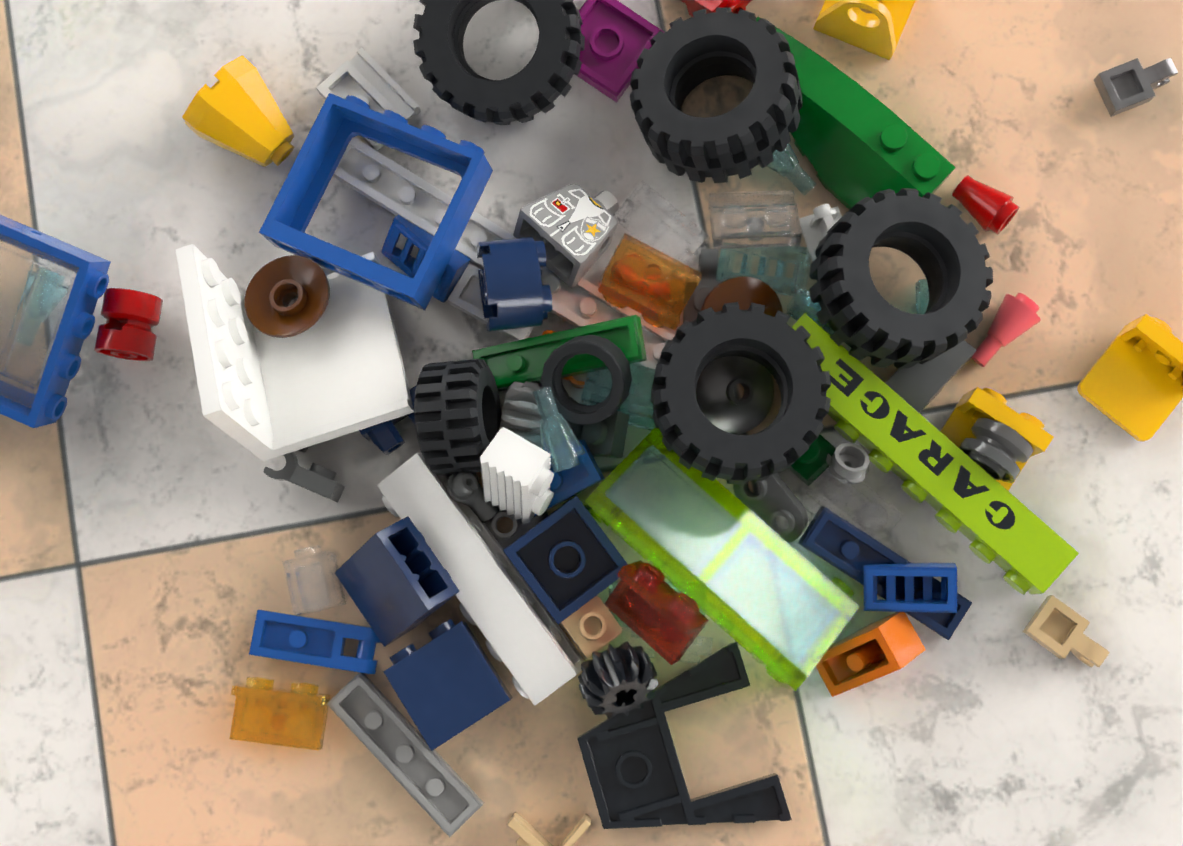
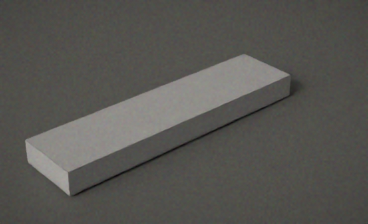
(405, 753)

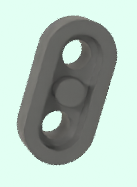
(773, 501)

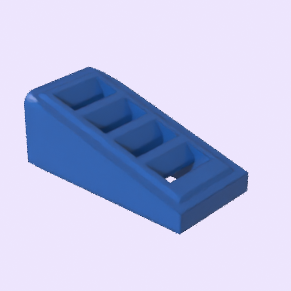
(410, 265)
(945, 604)

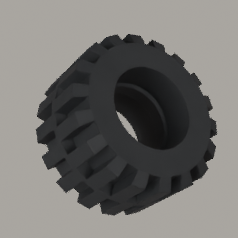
(456, 414)

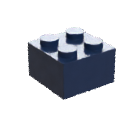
(566, 559)

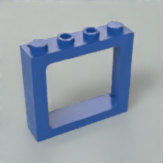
(315, 165)

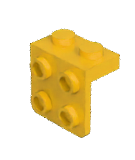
(1137, 377)
(991, 405)

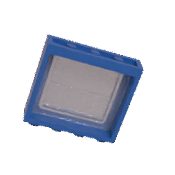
(44, 318)

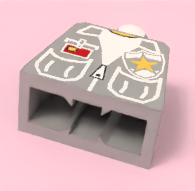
(572, 228)

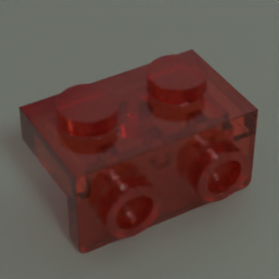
(655, 610)

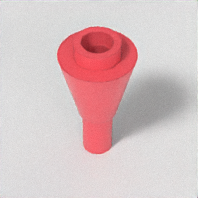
(1011, 320)

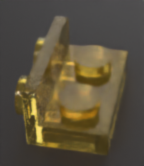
(279, 715)

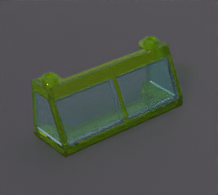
(724, 560)

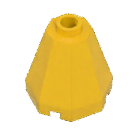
(241, 115)

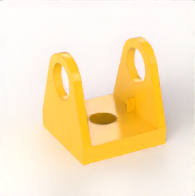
(873, 31)

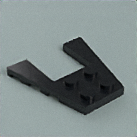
(638, 769)

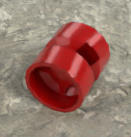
(128, 324)

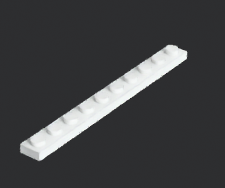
(425, 207)

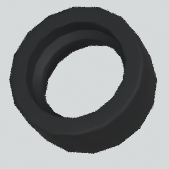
(616, 364)

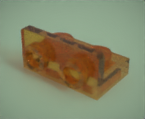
(648, 282)

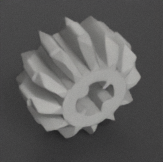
(521, 412)

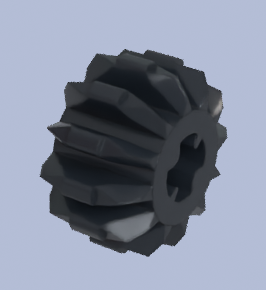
(618, 680)

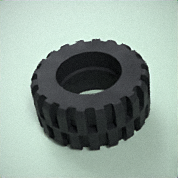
(705, 49)
(508, 99)
(942, 249)
(773, 346)

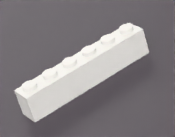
(489, 584)

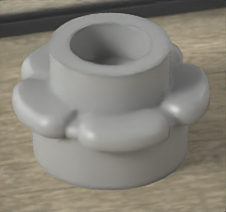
(848, 463)

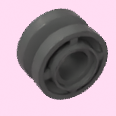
(997, 449)

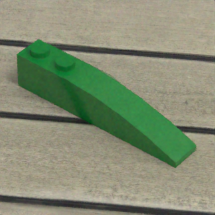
(856, 138)

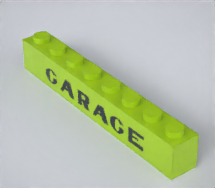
(939, 471)

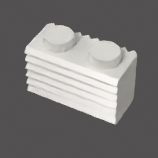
(516, 476)

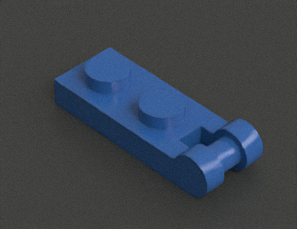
(313, 641)

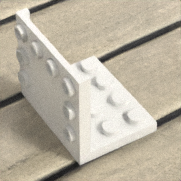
(295, 388)

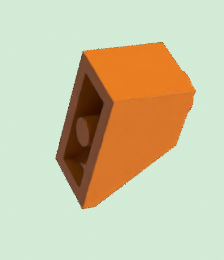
(870, 653)

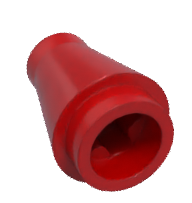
(986, 204)

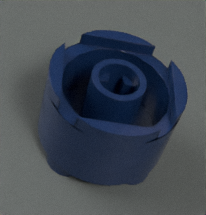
(513, 284)

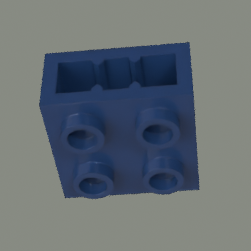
(396, 580)
(446, 683)

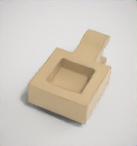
(1061, 631)

